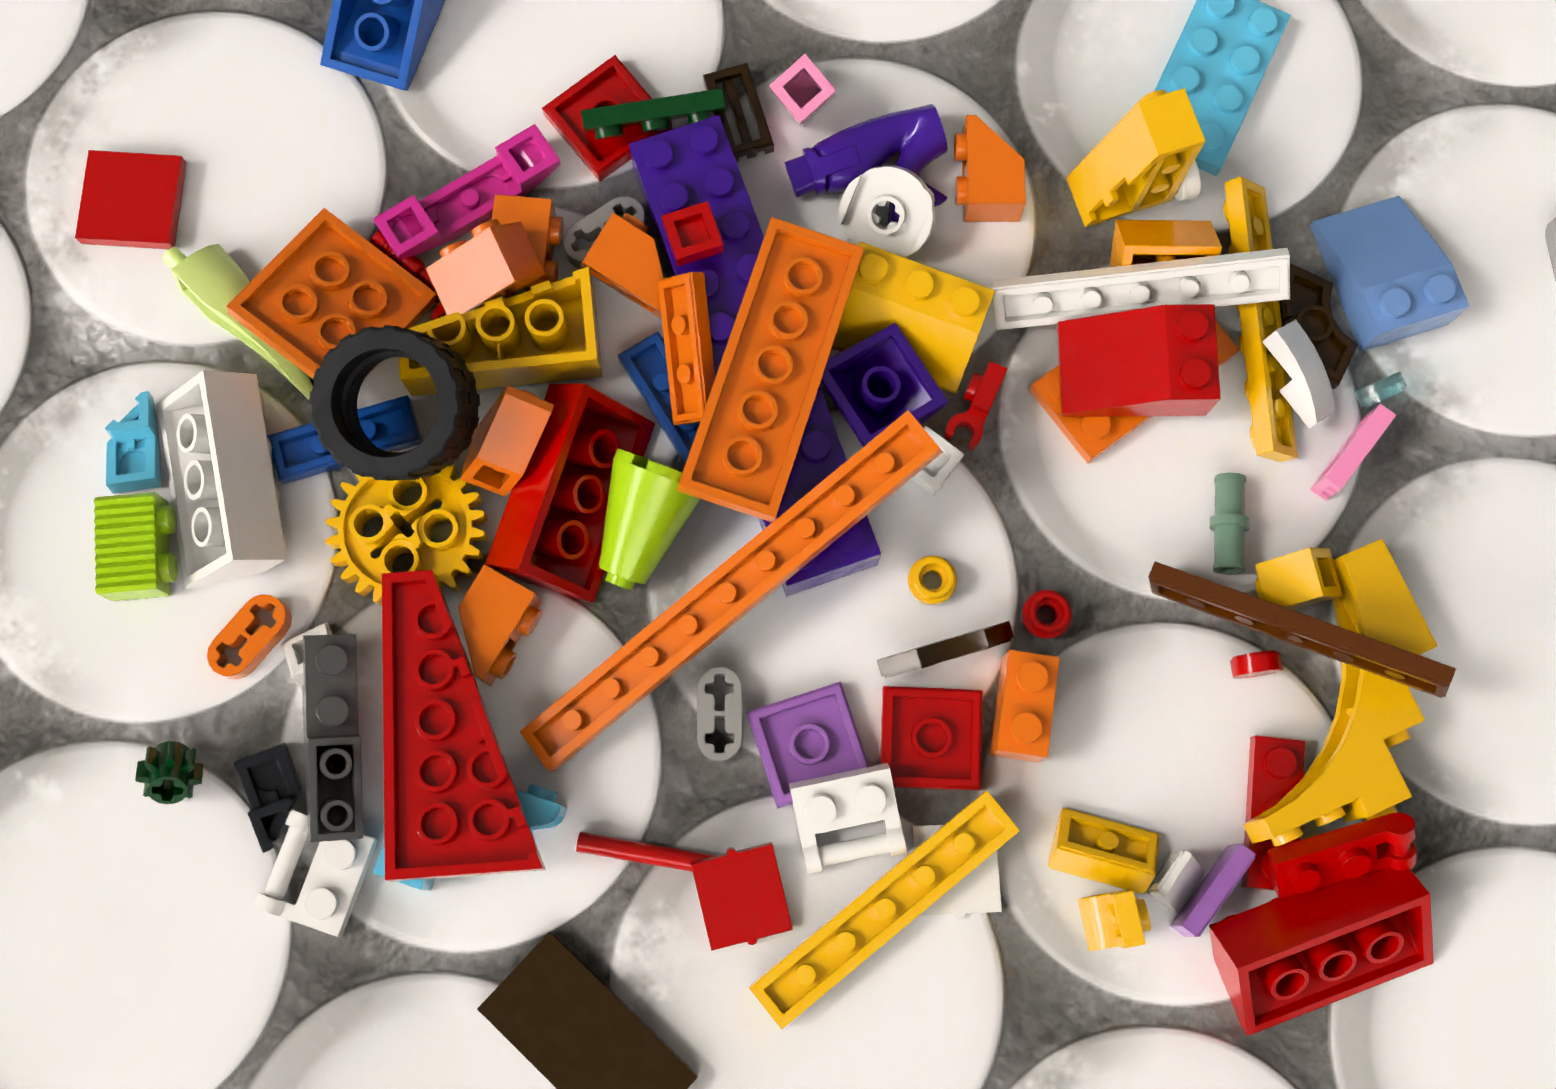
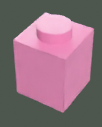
(802, 89)

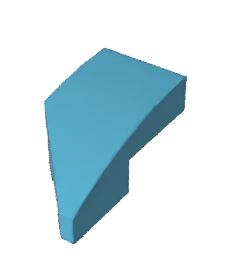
(134, 449)

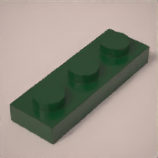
(652, 113)

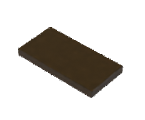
(579, 1027)

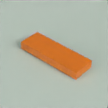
(687, 345)

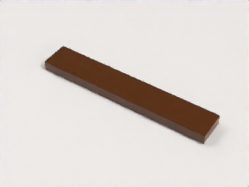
(1302, 630)

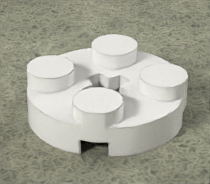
(877, 187)

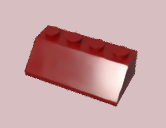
(560, 503)
(1322, 946)

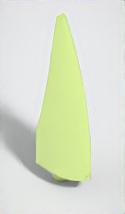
(211, 282)

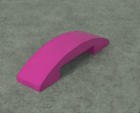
(469, 200)

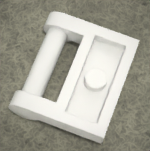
(845, 802)
(330, 882)

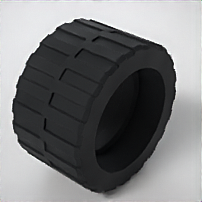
(337, 391)

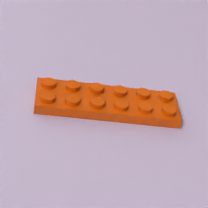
(771, 370)

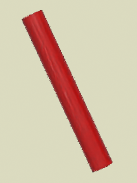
(638, 851)

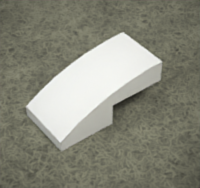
(1310, 389)

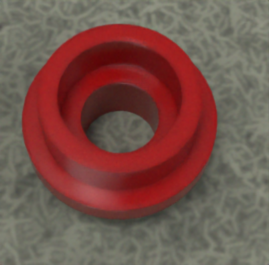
(1053, 601)

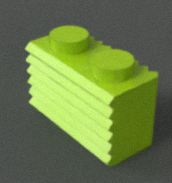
(134, 546)

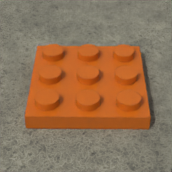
(324, 289)

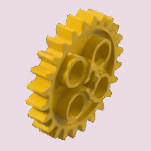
(383, 500)

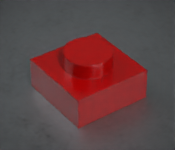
(692, 233)

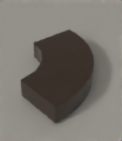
(1312, 309)
(945, 649)

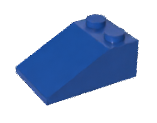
(379, 38)

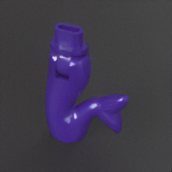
(869, 144)

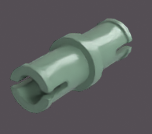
(1229, 523)

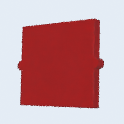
(741, 896)

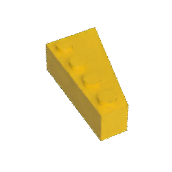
(520, 339)

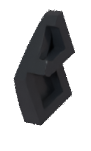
(270, 789)

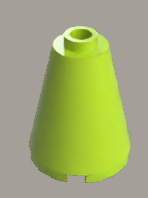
(641, 518)

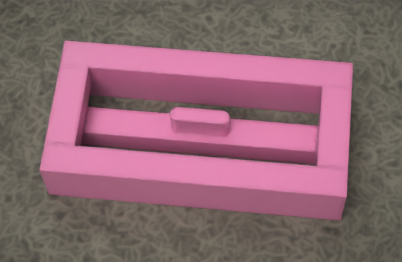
(1353, 452)

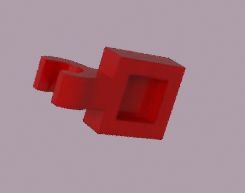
(981, 393)

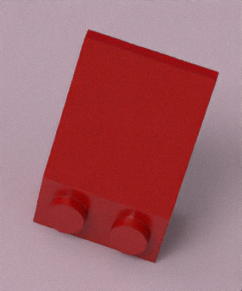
(1140, 363)

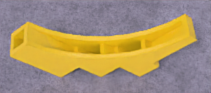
(1354, 769)

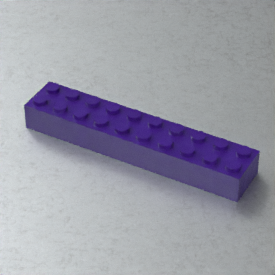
(697, 167)

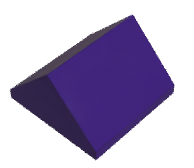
(880, 382)

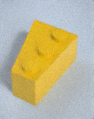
(1138, 159)

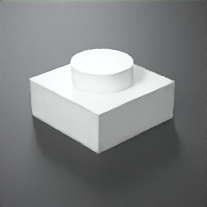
(938, 471)

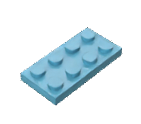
(1221, 67)

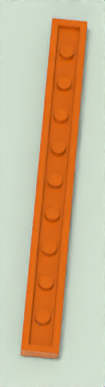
(731, 591)

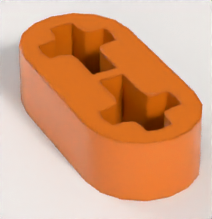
(241, 628)

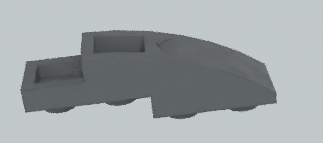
(332, 738)

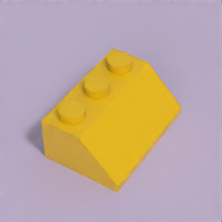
(930, 307)

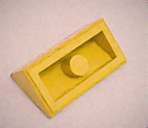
(1104, 851)

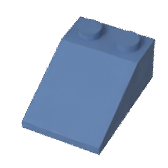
(1388, 273)

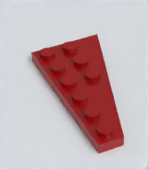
(444, 771)

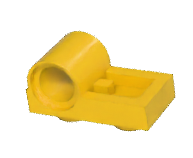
(1114, 920)

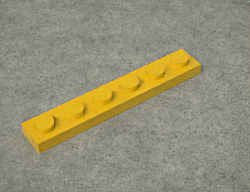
(1271, 413)
(883, 909)

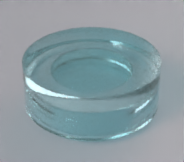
(1381, 390)

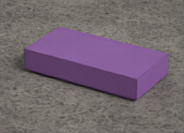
(1213, 890)

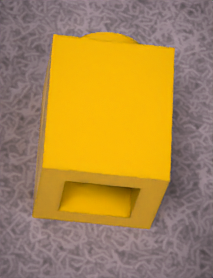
(1298, 579)

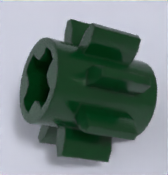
(169, 772)

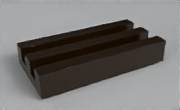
(748, 147)

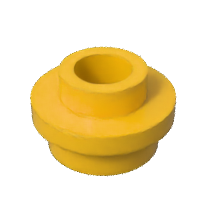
(938, 566)

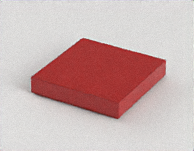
(602, 87)
(131, 199)
(932, 737)

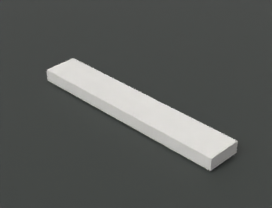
(1100, 291)

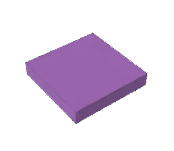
(806, 739)

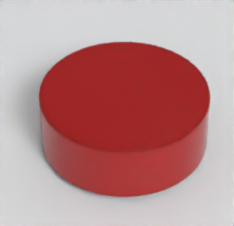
(1256, 664)

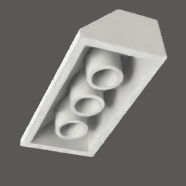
(221, 478)

